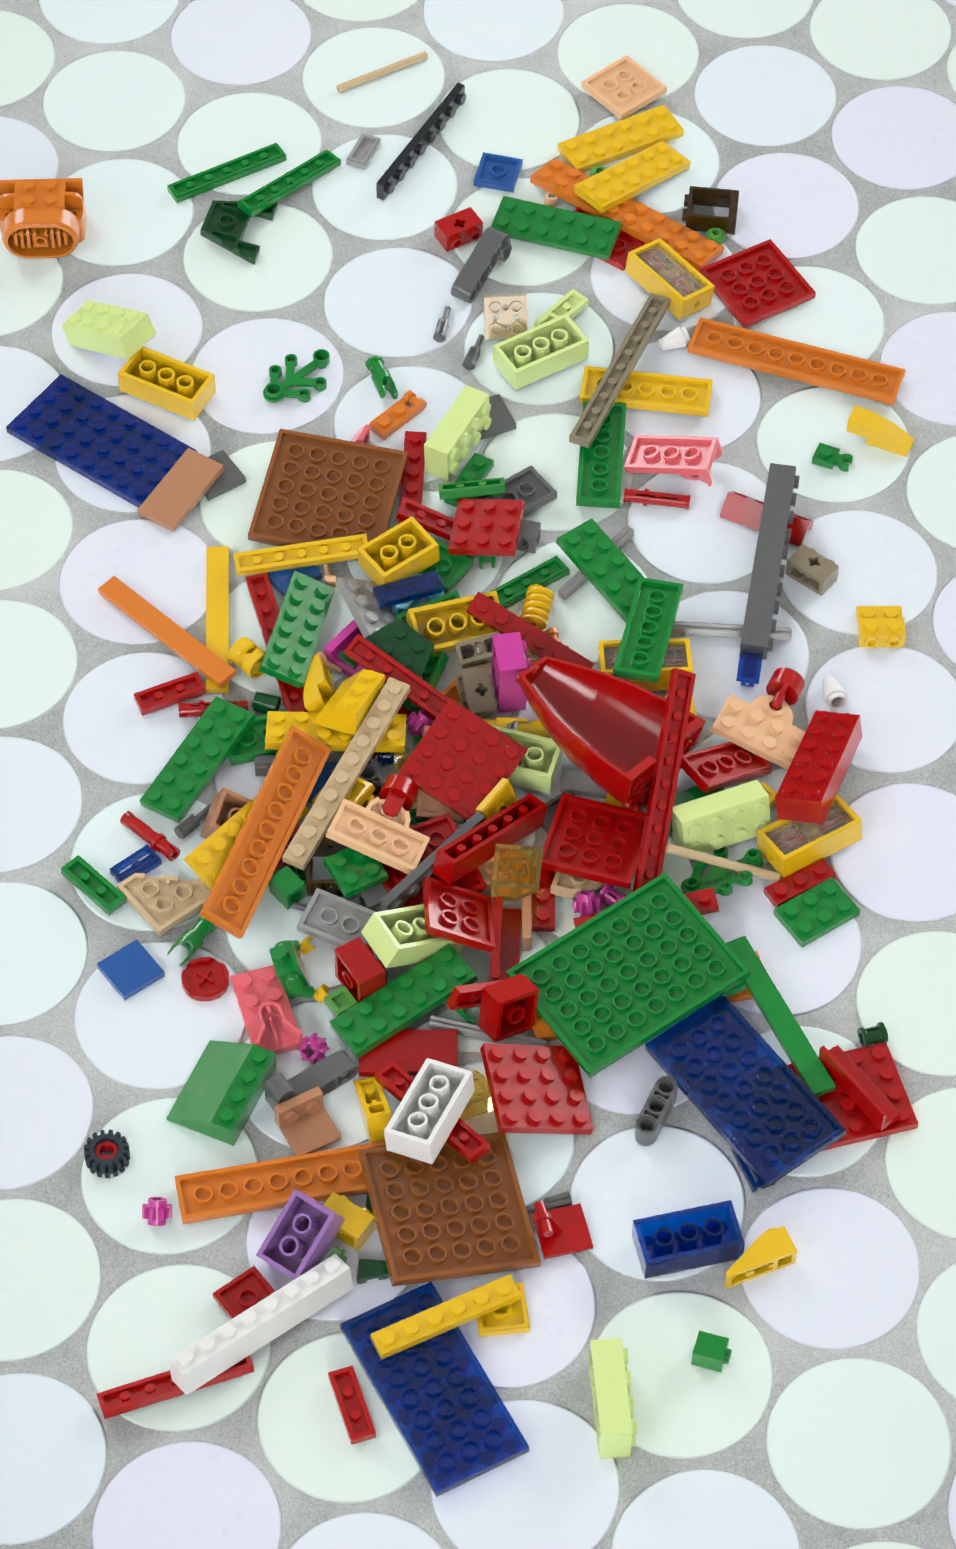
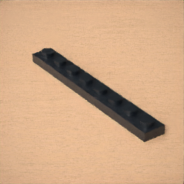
(420, 141)

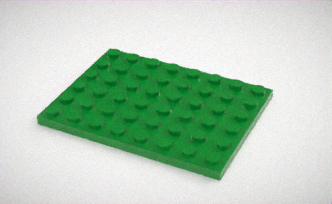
(630, 974)

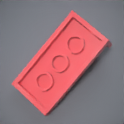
(674, 455)
(266, 1010)

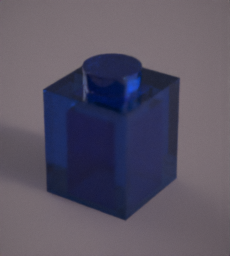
(749, 668)

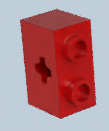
(458, 229)

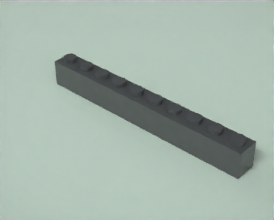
(768, 560)

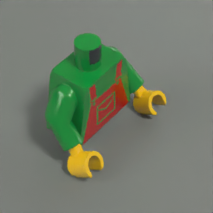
(292, 971)

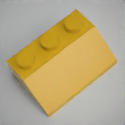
(351, 702)

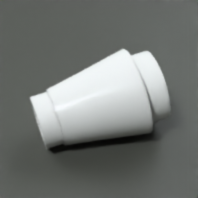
(675, 339)
(833, 693)

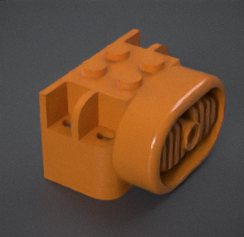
(42, 216)

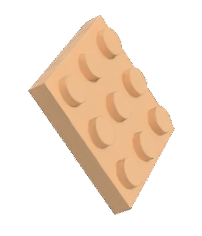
(623, 87)

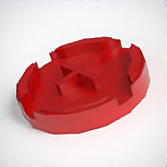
(205, 979)

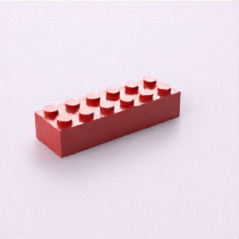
(818, 767)

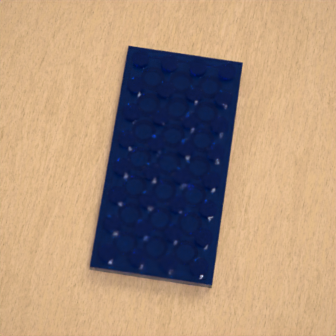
(98, 439)
(745, 1090)
(437, 1396)

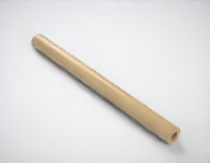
(382, 71)
(721, 862)

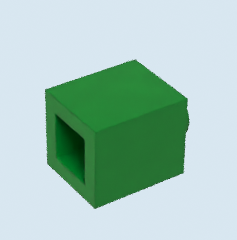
(287, 887)
(711, 1351)

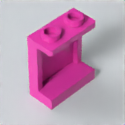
(339, 644)

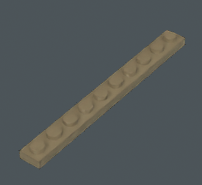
(619, 371)

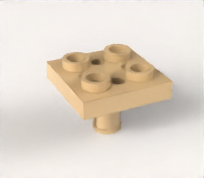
(505, 308)

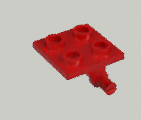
(561, 1230)

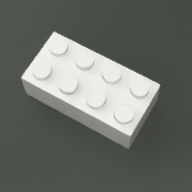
(429, 1111)

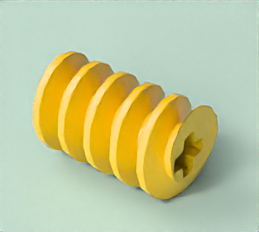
(537, 606)

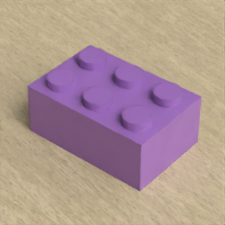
(300, 1235)

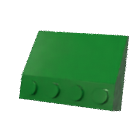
(223, 1089)

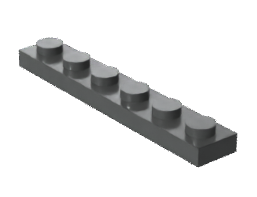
(413, 881)

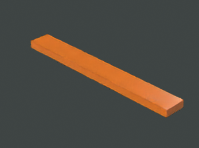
(167, 632)

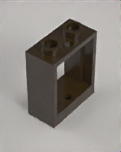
(711, 197)
(326, 848)

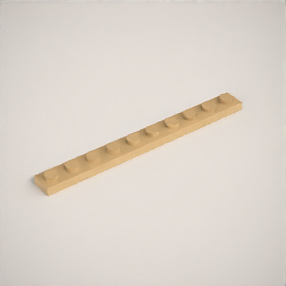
(346, 773)

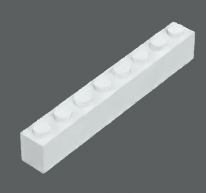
(260, 1324)

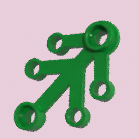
(276, 392)
(722, 875)

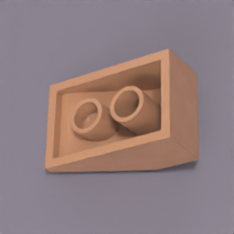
(222, 808)

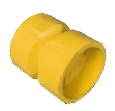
(247, 657)

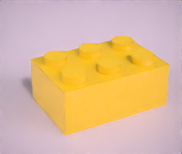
(398, 553)

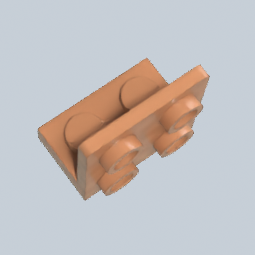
(306, 1122)

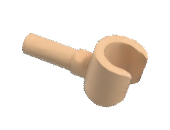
(550, 201)
(329, 579)
(334, 667)

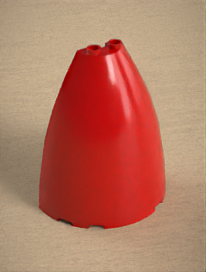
(602, 725)

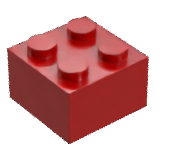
(359, 969)
(508, 1007)

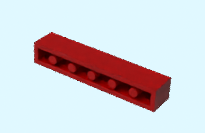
(479, 843)

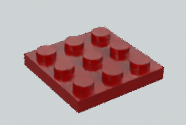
(486, 527)
(458, 914)

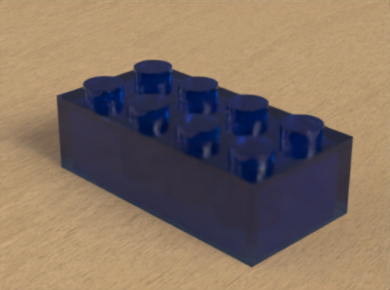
(687, 1239)

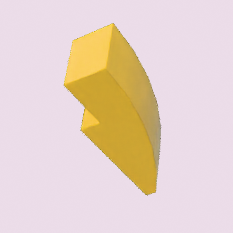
(879, 431)
(318, 685)

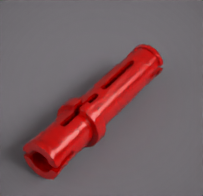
(656, 498)
(198, 708)
(157, 841)

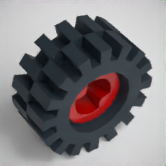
(107, 1164)

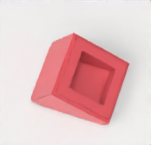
(362, 435)

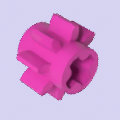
(417, 721)
(586, 903)
(313, 1048)
(157, 1211)

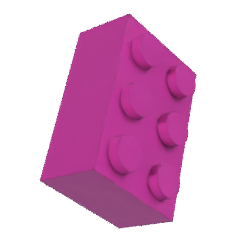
(507, 663)

